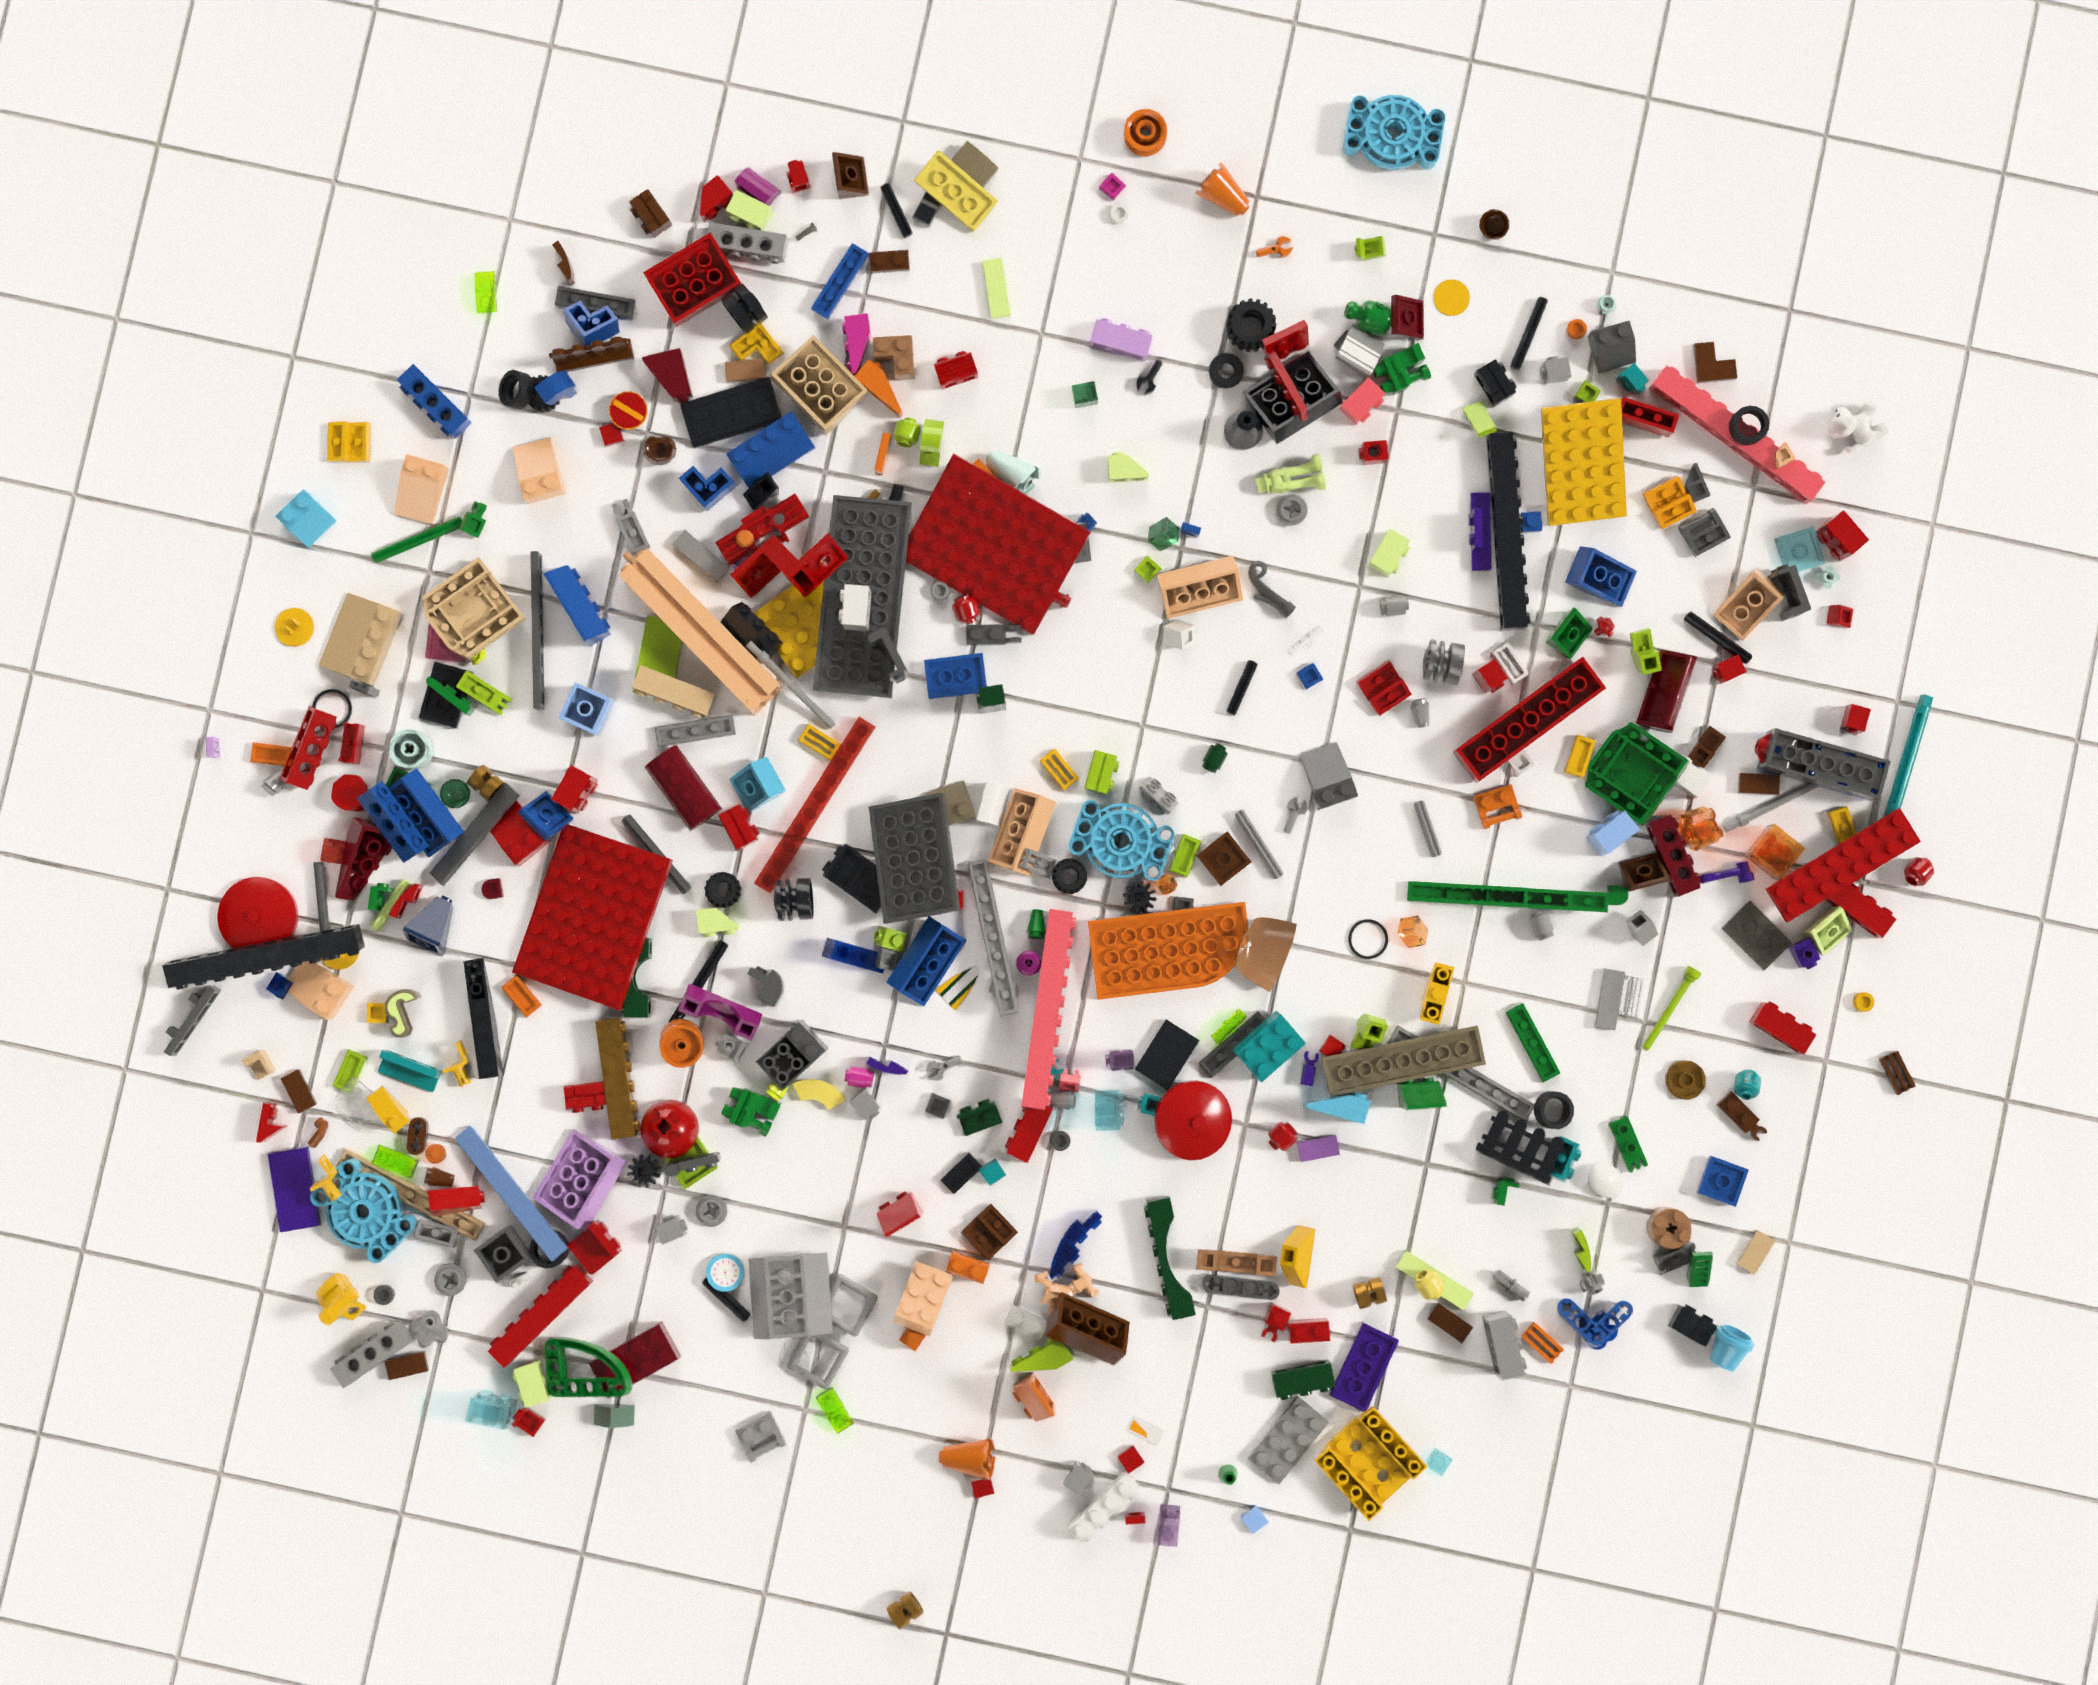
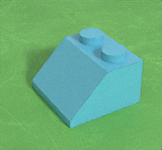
(306, 518)
(757, 784)

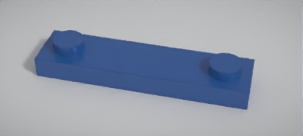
(840, 281)

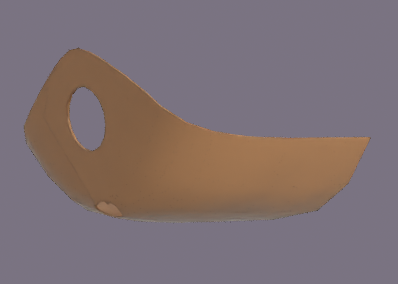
(1268, 952)

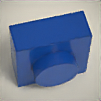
(1531, 522)

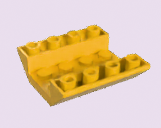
(1357, 1470)

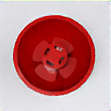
(680, 1128)

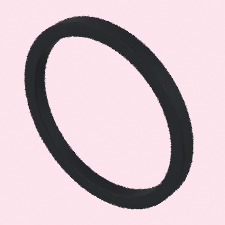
(344, 695)
(1372, 921)

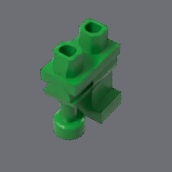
(1396, 370)
(748, 1105)

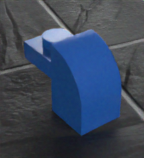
(556, 387)

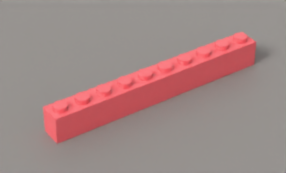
(1715, 419)
(1047, 1010)

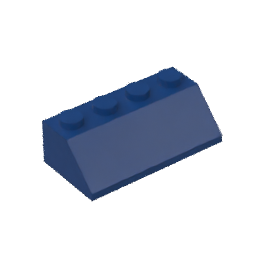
(771, 449)
(578, 605)
(426, 811)
(926, 961)

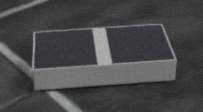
(926, 210)

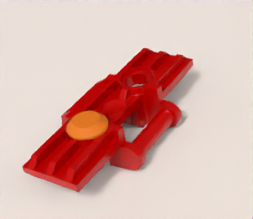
(758, 524)

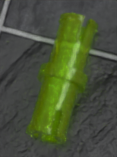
(1228, 1026)

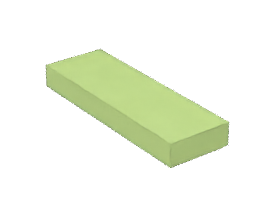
(996, 288)

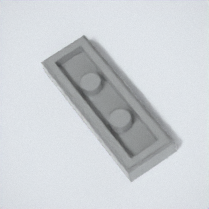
(701, 556)
(1609, 999)

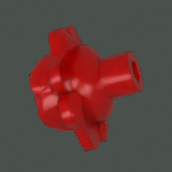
(1605, 626)

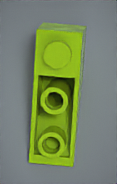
(1045, 1358)

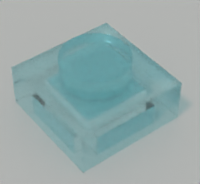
(1438, 1461)

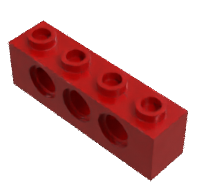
(291, 772)

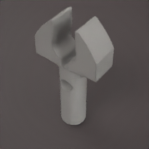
(1294, 814)
(944, 1066)

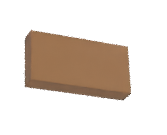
(745, 370)

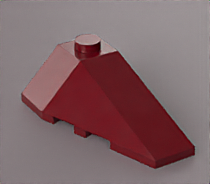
(361, 856)

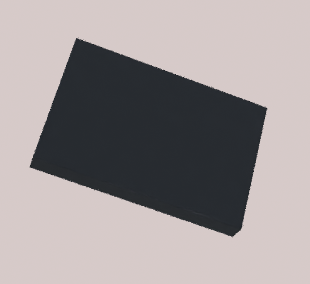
(435, 706)
(1167, 1054)

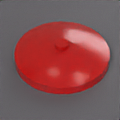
(257, 912)
(1193, 1120)

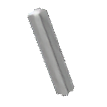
(1427, 828)

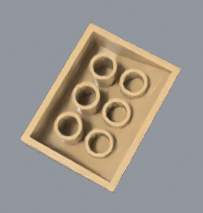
(818, 385)
(360, 639)

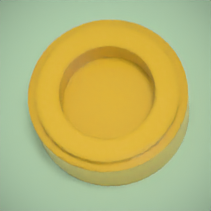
(1863, 1002)

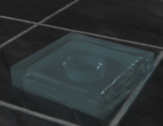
(1800, 549)

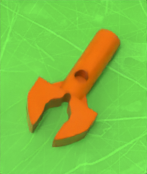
(1276, 248)

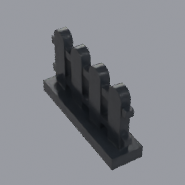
(1505, 1157)

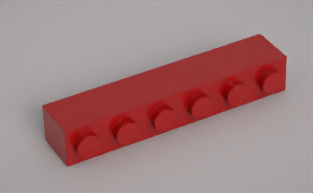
(540, 1316)

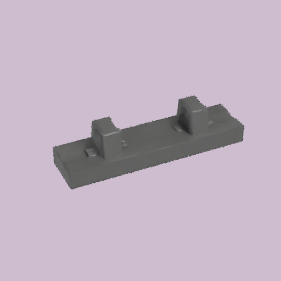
(181, 1035)

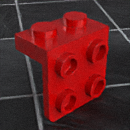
(595, 1247)

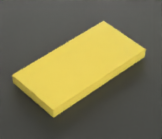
(955, 190)

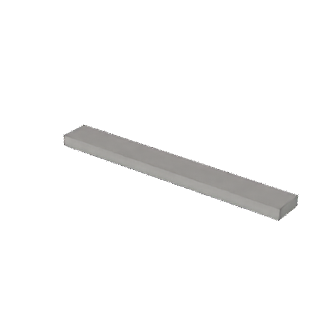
(993, 938)
(1480, 1084)

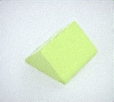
(1828, 929)

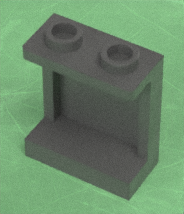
(1794, 590)
(882, 636)

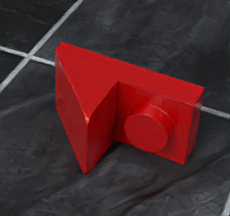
(266, 1127)

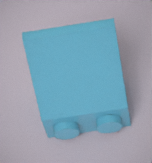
(1345, 1106)

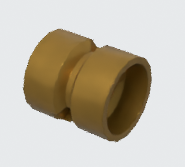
(483, 781)
(1364, 1298)
(898, 1613)

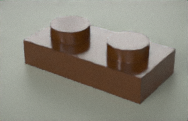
(889, 261)

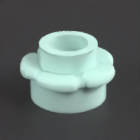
(1606, 299)

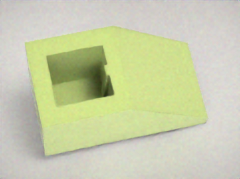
(714, 921)

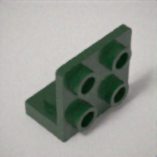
(979, 1117)

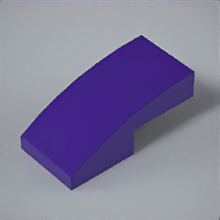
(892, 1068)

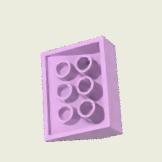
(579, 1181)

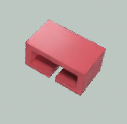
(1362, 401)

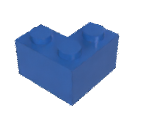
(591, 327)
(707, 491)

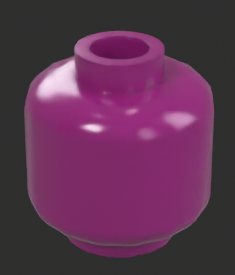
(1022, 967)

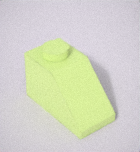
(1125, 469)

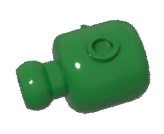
(1371, 316)

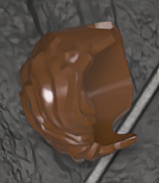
(659, 450)

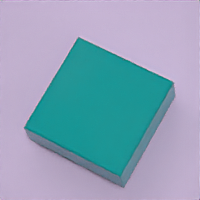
(992, 1172)

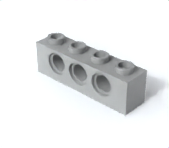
(758, 238)
(347, 1374)

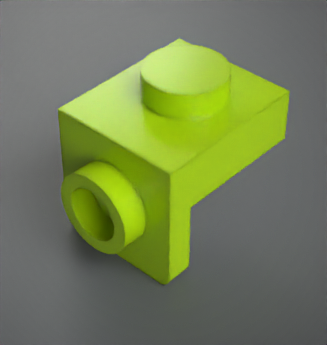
(1370, 248)
(889, 938)

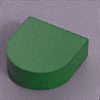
(1617, 895)

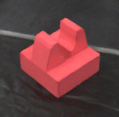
(1070, 1082)

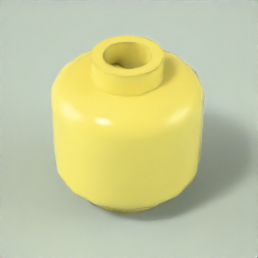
(1429, 1284)

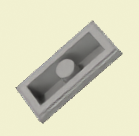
(436, 1233)

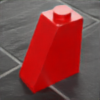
(455, 1200)

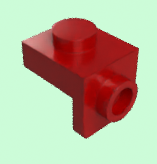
(528, 1421)

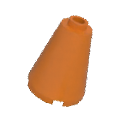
(1224, 191)
(970, 1458)

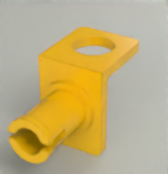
(458, 1067)
(326, 1182)

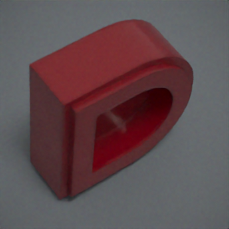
(492, 889)

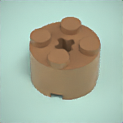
(1678, 1234)

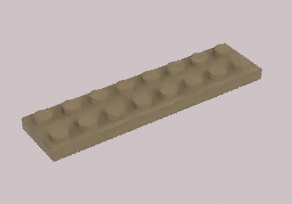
(1403, 1061)

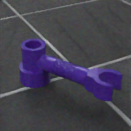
(1742, 872)

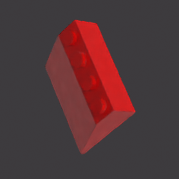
(692, 279)

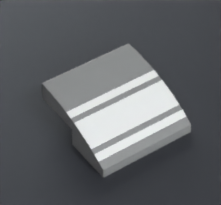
(1360, 351)

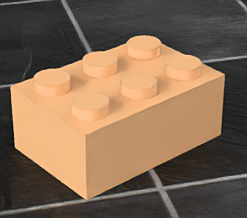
(922, 1298)

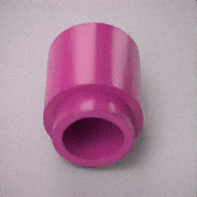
(859, 1077)

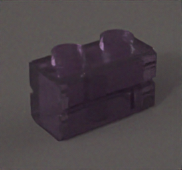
(1120, 1059)

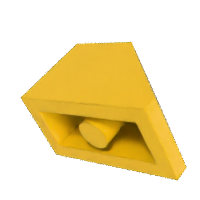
(388, 1109)

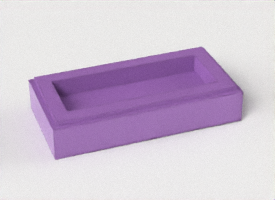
(1318, 1148)

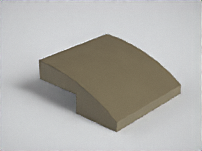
(975, 163)

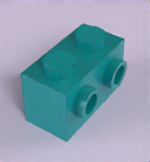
(1565, 1162)

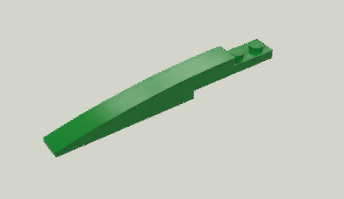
(1508, 896)

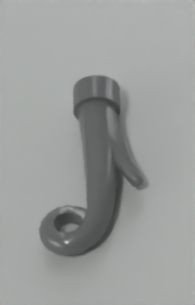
(1269, 596)

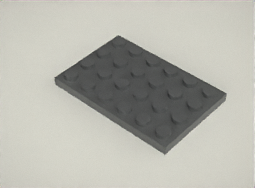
(914, 858)

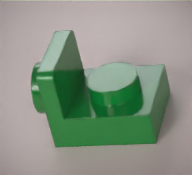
(376, 899)

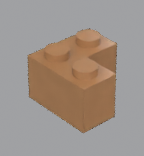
(898, 350)

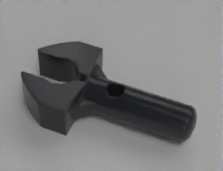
(1149, 378)

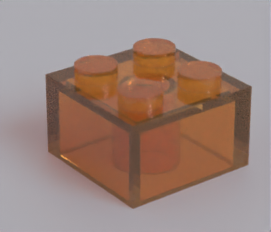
(1774, 851)

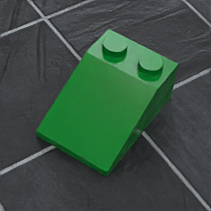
(1421, 1094)

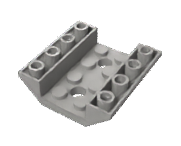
(804, 1296)

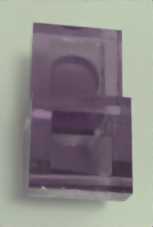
(1168, 1525)

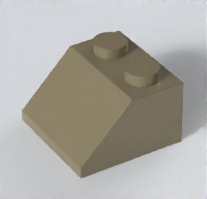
(957, 803)

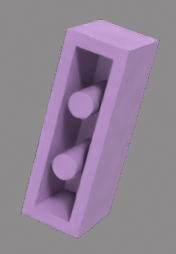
(1121, 339)

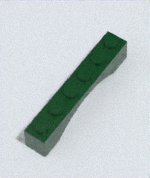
(1161, 1217)

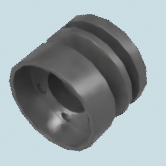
(1443, 662)

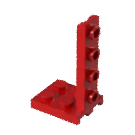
(1279, 347)

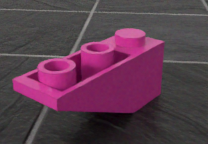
(858, 337)

